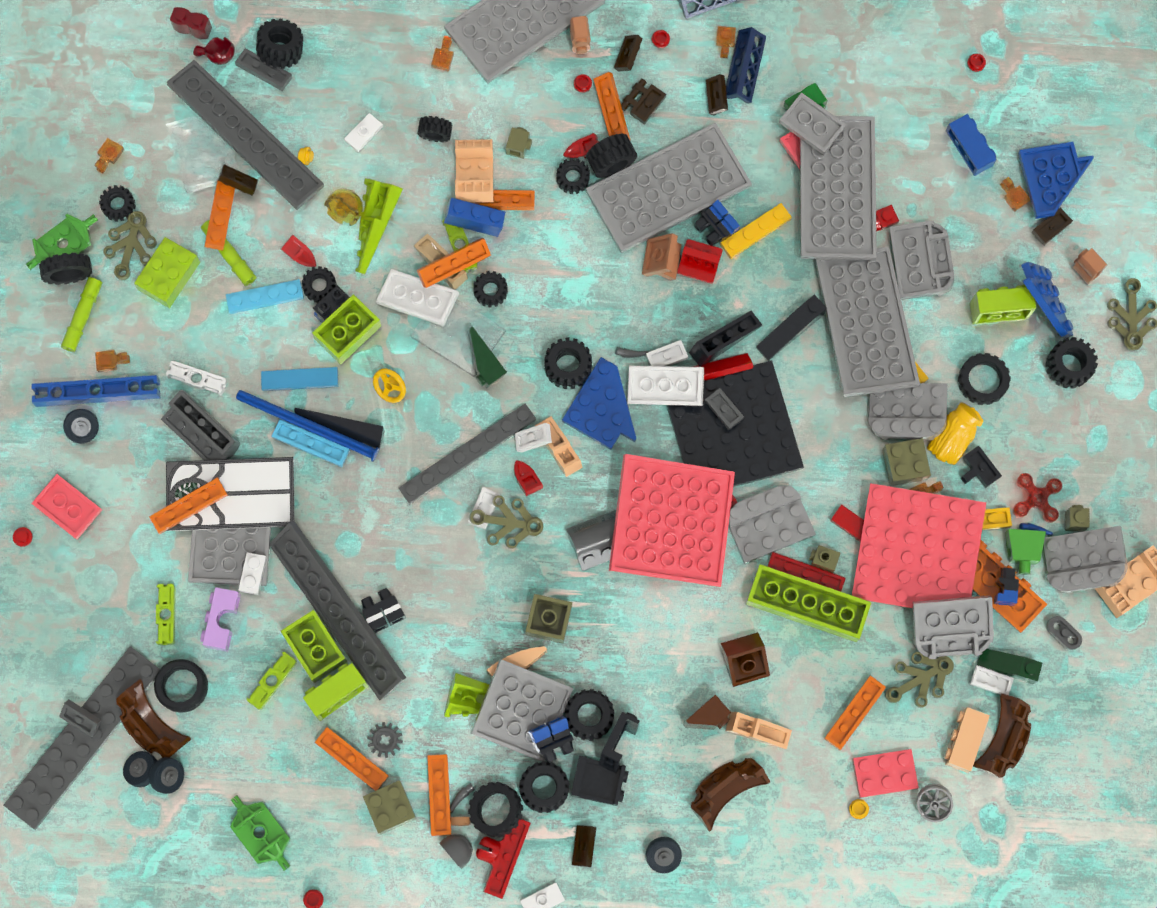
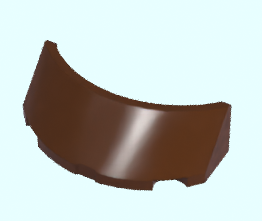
(145, 725)
(1009, 738)
(723, 786)

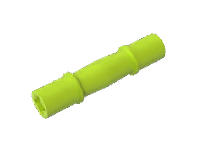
(232, 257)
(81, 314)

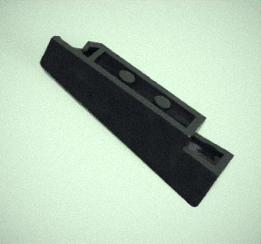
(360, 431)

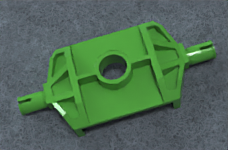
(71, 230)
(274, 841)

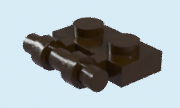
(647, 104)

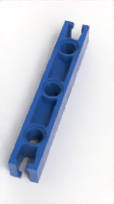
(81, 391)

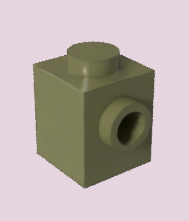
(518, 142)
(1077, 518)
(824, 558)

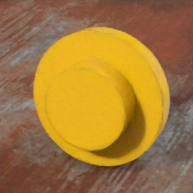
(306, 155)
(858, 809)

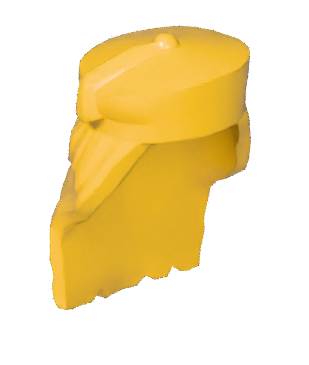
(957, 435)

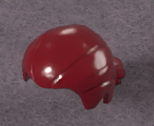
(217, 51)

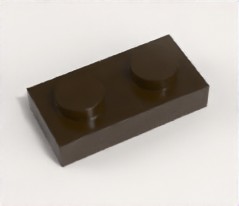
(628, 53)
(716, 94)
(238, 180)
(1052, 226)
(584, 846)

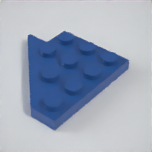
(1051, 175)
(1046, 295)
(601, 407)

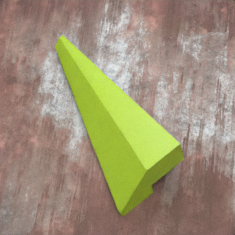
(379, 205)
(465, 696)

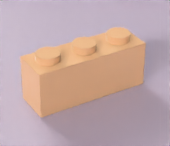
(966, 739)

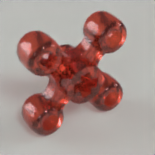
(1043, 494)

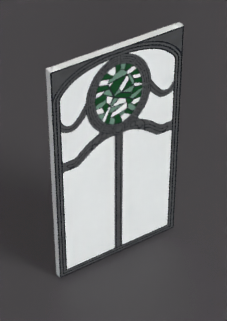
(257, 492)

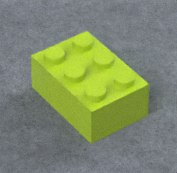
(167, 272)
(1002, 305)
(346, 329)
(313, 646)
(335, 691)

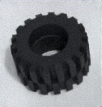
(279, 32)
(611, 155)
(562, 349)
(1081, 352)
(597, 699)
(544, 769)

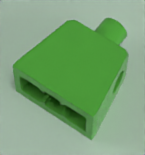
(1024, 548)

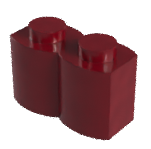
(190, 23)

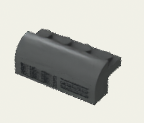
(199, 428)
(593, 540)

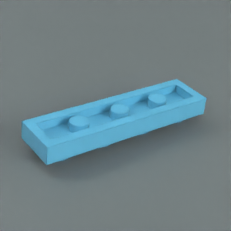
(264, 296)
(310, 443)

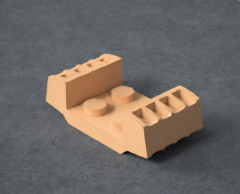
(474, 170)
(1136, 585)

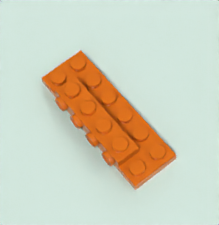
(987, 572)

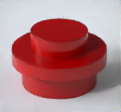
(660, 39)
(976, 62)
(582, 83)
(22, 537)
(313, 899)

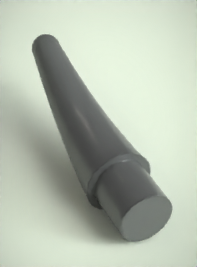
(626, 353)
(464, 792)

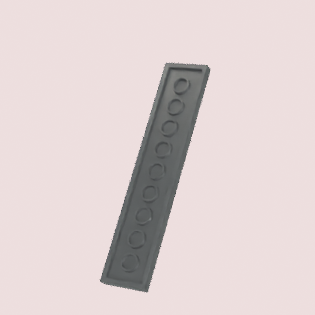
(245, 134)
(337, 610)
(74, 748)

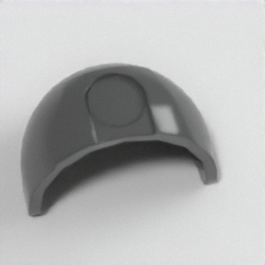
(458, 849)

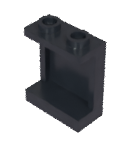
(610, 758)
(598, 783)

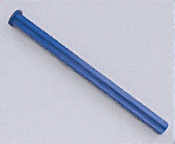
(307, 425)

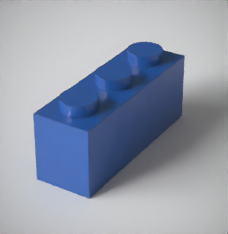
(971, 144)
(474, 217)

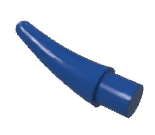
(1023, 526)

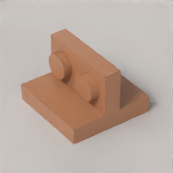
(662, 256)

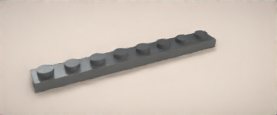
(467, 454)

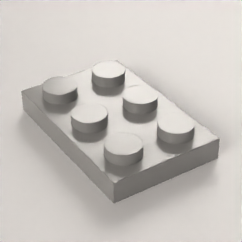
(812, 123)

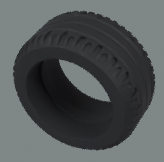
(162, 677)

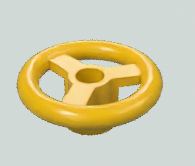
(391, 383)

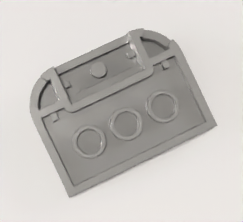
(922, 259)
(909, 412)
(769, 522)
(1086, 559)
(953, 626)

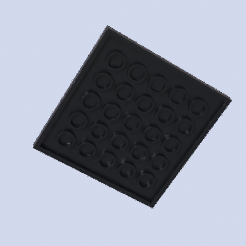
(753, 448)

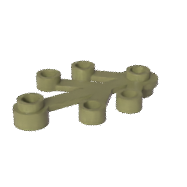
(130, 243)
(1132, 317)
(509, 522)
(922, 677)

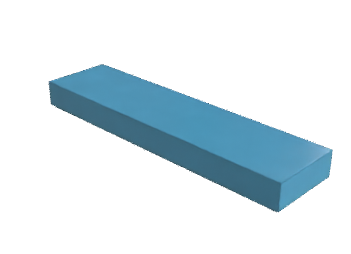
(299, 379)

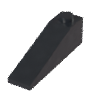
(792, 327)
(724, 338)

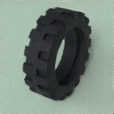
(65, 268)
(997, 365)
(480, 798)

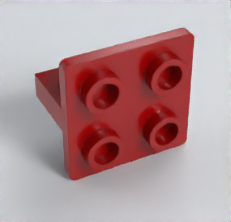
(699, 261)

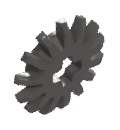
(387, 731)

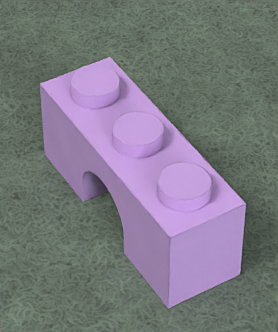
(221, 602)

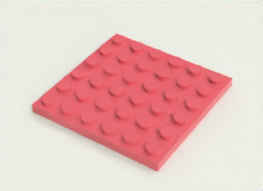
(671, 520)
(917, 547)

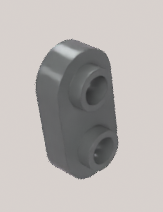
(1065, 631)

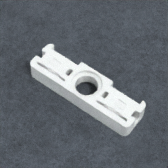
(184, 374)

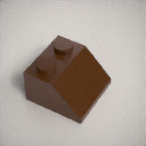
(745, 659)
(709, 716)

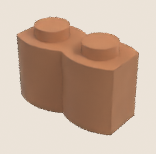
(580, 34)
(1089, 265)

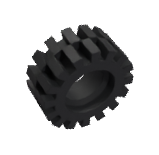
(434, 129)
(573, 165)
(113, 193)
(313, 275)
(490, 299)

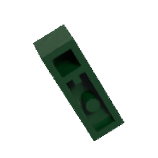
(485, 363)
(1011, 665)

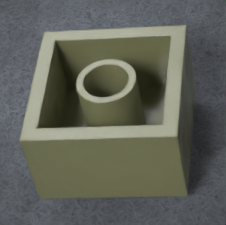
(906, 462)
(548, 618)
(389, 807)

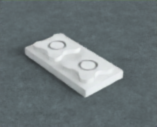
(409, 296)
(665, 385)

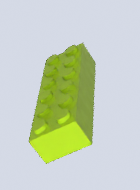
(808, 603)

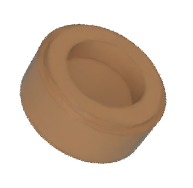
(460, 821)

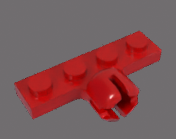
(502, 857)

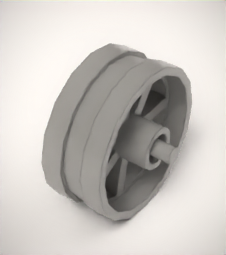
(935, 802)

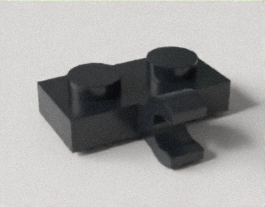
(981, 467)

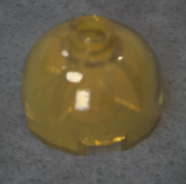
(344, 206)

